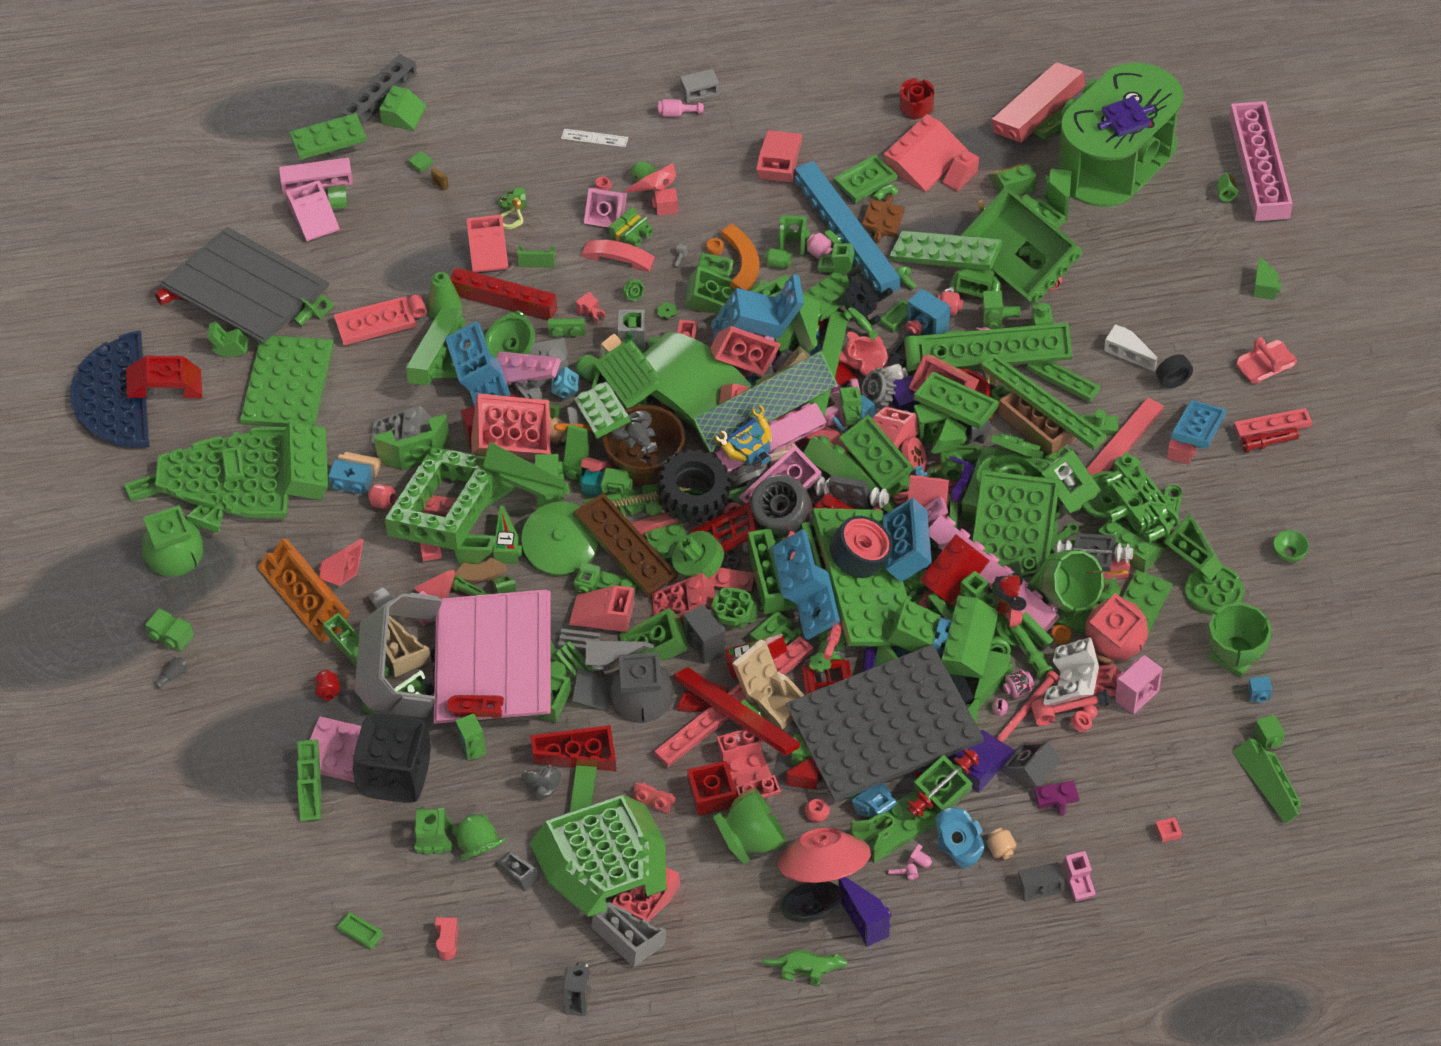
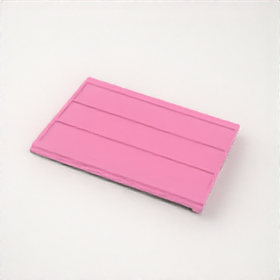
(495, 649)

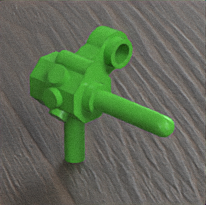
(947, 469)

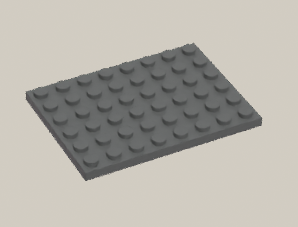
(884, 723)

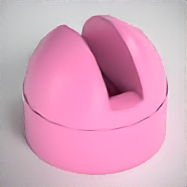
(999, 712)

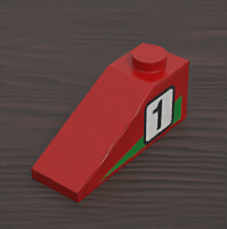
(775, 644)

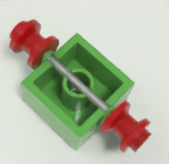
(943, 784)

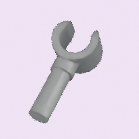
(682, 251)

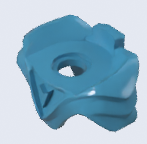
(958, 820)

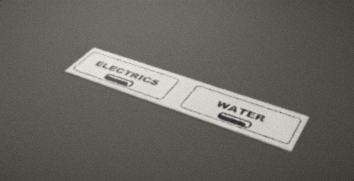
(594, 137)

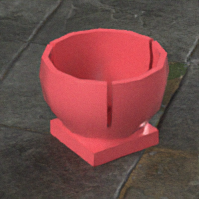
(1117, 629)

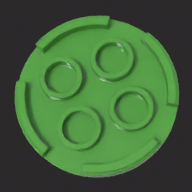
(1212, 595)

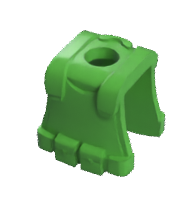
(430, 831)

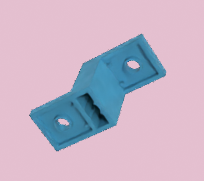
(761, 312)

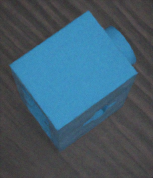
(350, 477)

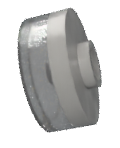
(748, 474)

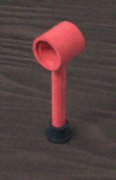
(1045, 715)

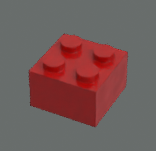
(711, 787)

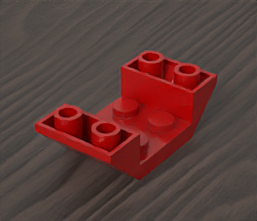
(163, 373)

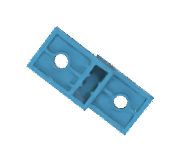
(475, 365)
(805, 584)

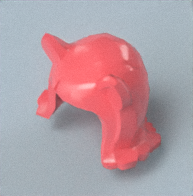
(864, 353)

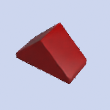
(803, 775)

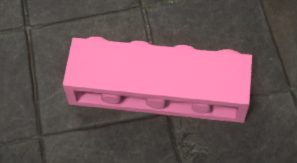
(327, 172)

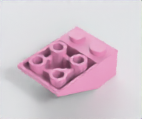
(312, 210)

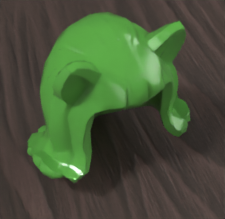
(476, 836)

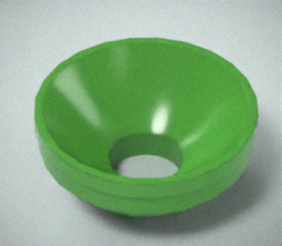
(1291, 540)

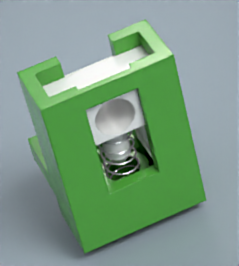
(1076, 487)

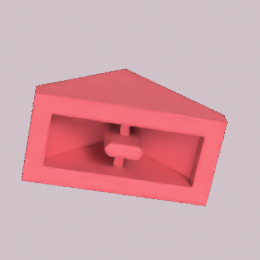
(439, 585)

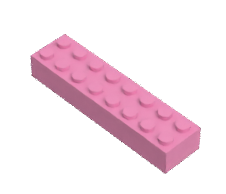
(1260, 161)

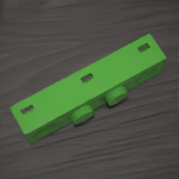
(347, 641)

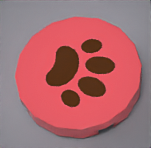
(914, 453)

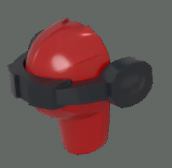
(1007, 591)

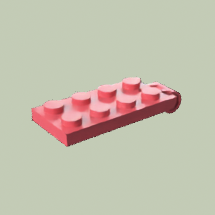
(379, 319)

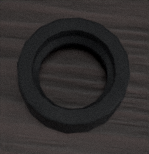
(1177, 378)

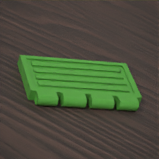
(628, 373)

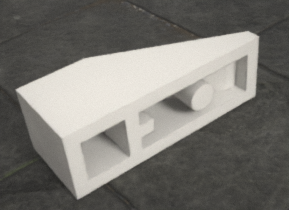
(1128, 346)

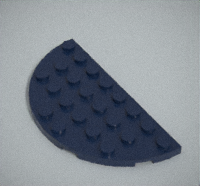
(101, 394)

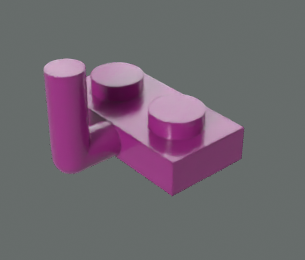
(1057, 795)

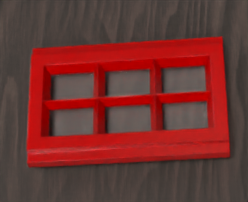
(731, 528)

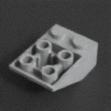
(402, 424)

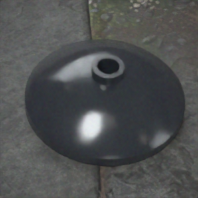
(811, 902)

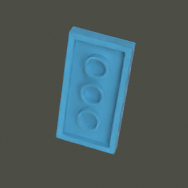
(1199, 424)

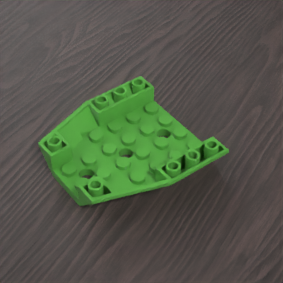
(583, 872)

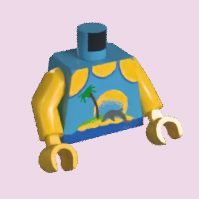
(749, 442)

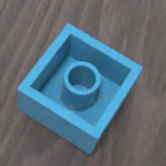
(930, 312)

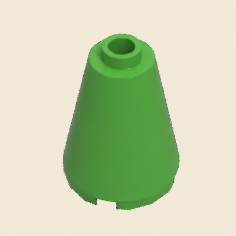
(442, 295)

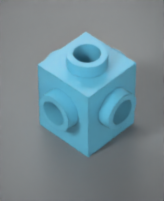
(565, 383)

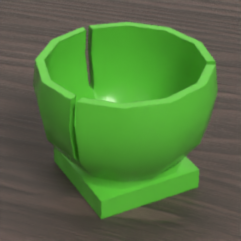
(170, 543)
(1066, 581)
(1238, 637)
(749, 828)

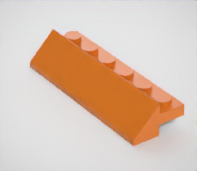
(302, 588)

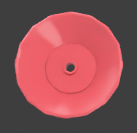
(823, 856)

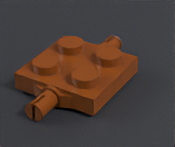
(883, 218)

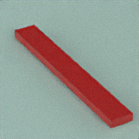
(736, 711)

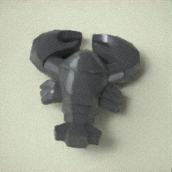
(637, 432)

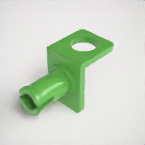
(310, 310)

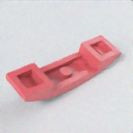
(619, 251)

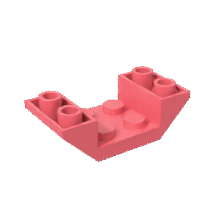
(747, 763)

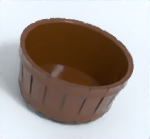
(668, 438)

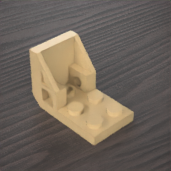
(765, 685)

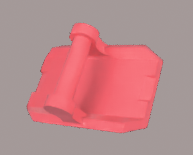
(1265, 360)

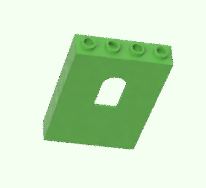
(1015, 223)

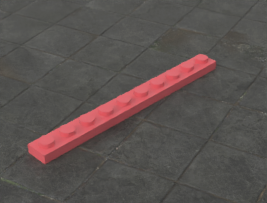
(712, 718)

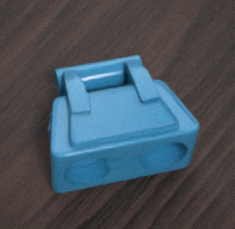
(873, 801)

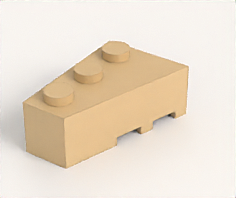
(404, 650)

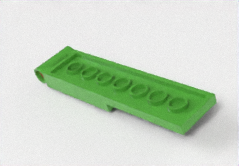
(972, 348)

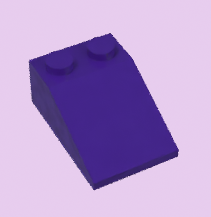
(991, 758)
(865, 911)

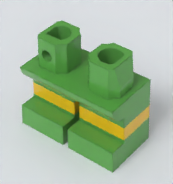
(629, 228)

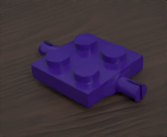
(1125, 116)

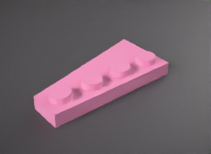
(527, 367)

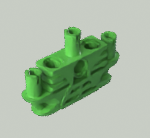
(1140, 503)

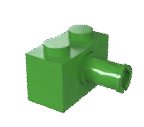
(993, 310)

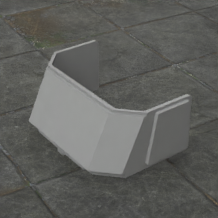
(371, 656)

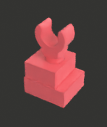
(590, 307)

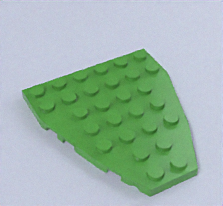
(200, 479)

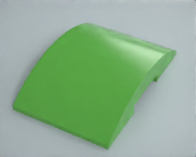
(689, 375)

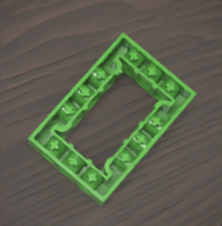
(409, 523)

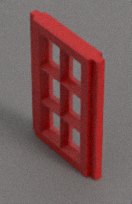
(809, 677)

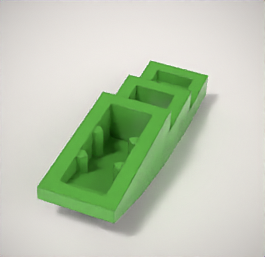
(309, 780)

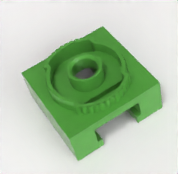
(996, 461)
(764, 566)

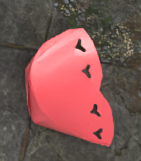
(656, 180)

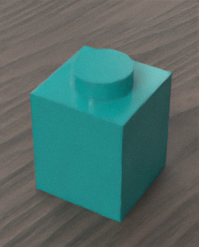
(591, 483)

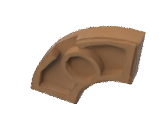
(481, 572)

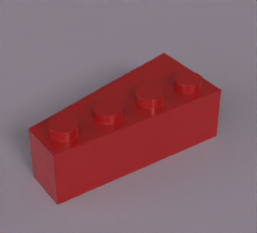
(576, 747)

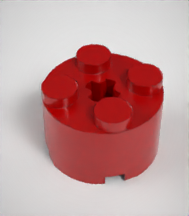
(916, 98)

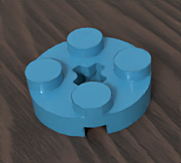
(941, 635)

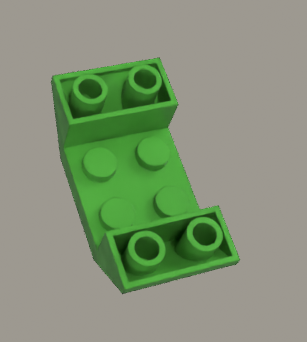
(412, 450)

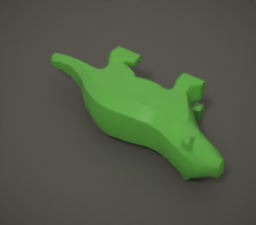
(807, 964)

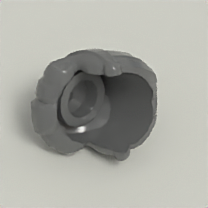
(543, 781)

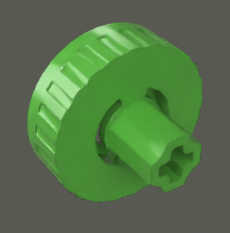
(690, 551)

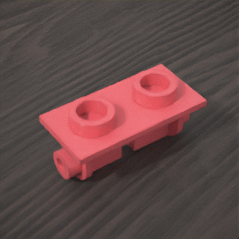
(651, 797)

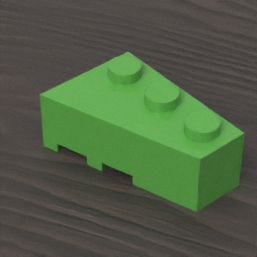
(1193, 547)

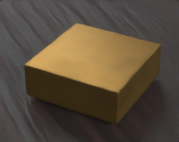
(439, 179)

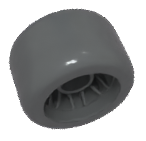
(776, 493)

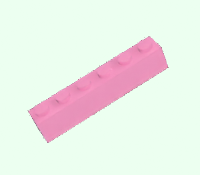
(785, 432)

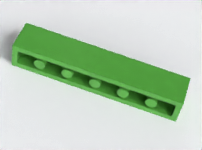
(434, 348)

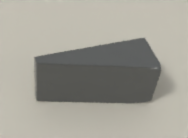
(518, 870)

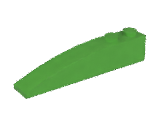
(839, 463)

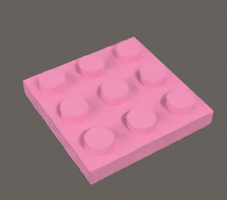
(336, 747)

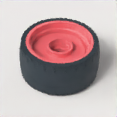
(861, 546)

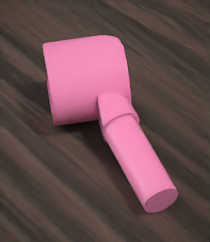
(910, 870)

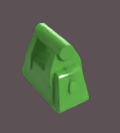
(716, 264)

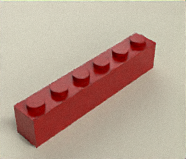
(504, 294)

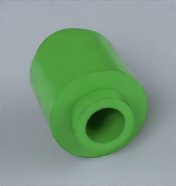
(778, 258)

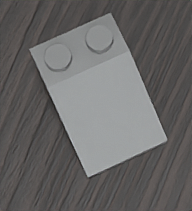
(606, 653)

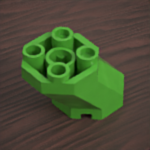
(735, 607)

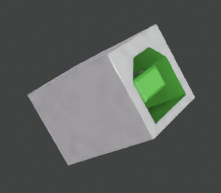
(634, 323)

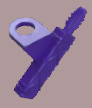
(963, 483)

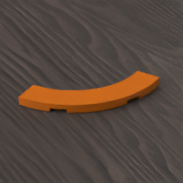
(748, 257)

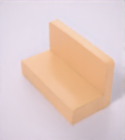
(362, 459)

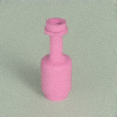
(675, 108)

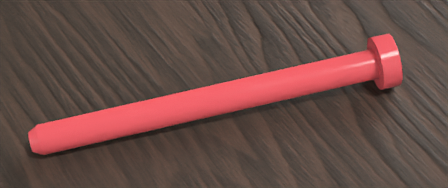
(1051, 678)

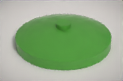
(557, 540)

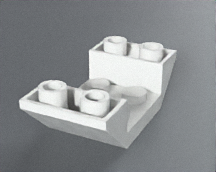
(1077, 672)

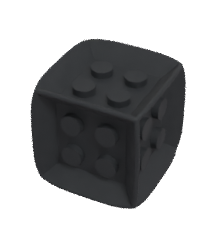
(391, 757)

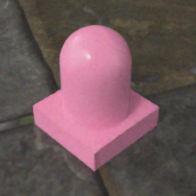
(920, 858)

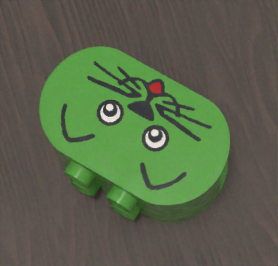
(1125, 163)

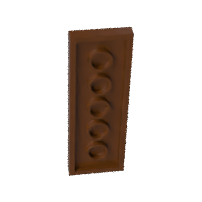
(625, 544)

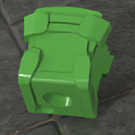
(786, 232)

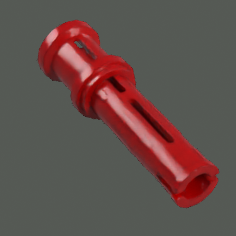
(1261, 441)

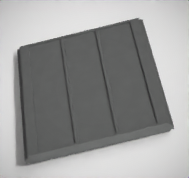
(244, 284)

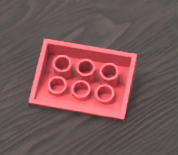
(924, 153)
(512, 424)

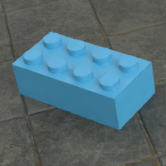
(909, 538)

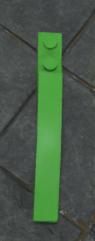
(831, 350)

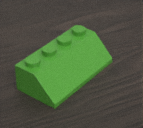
(970, 637)

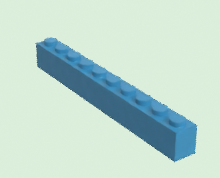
(846, 226)

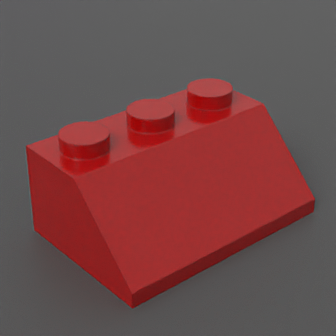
(951, 567)

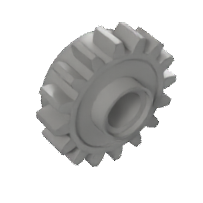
(879, 387)

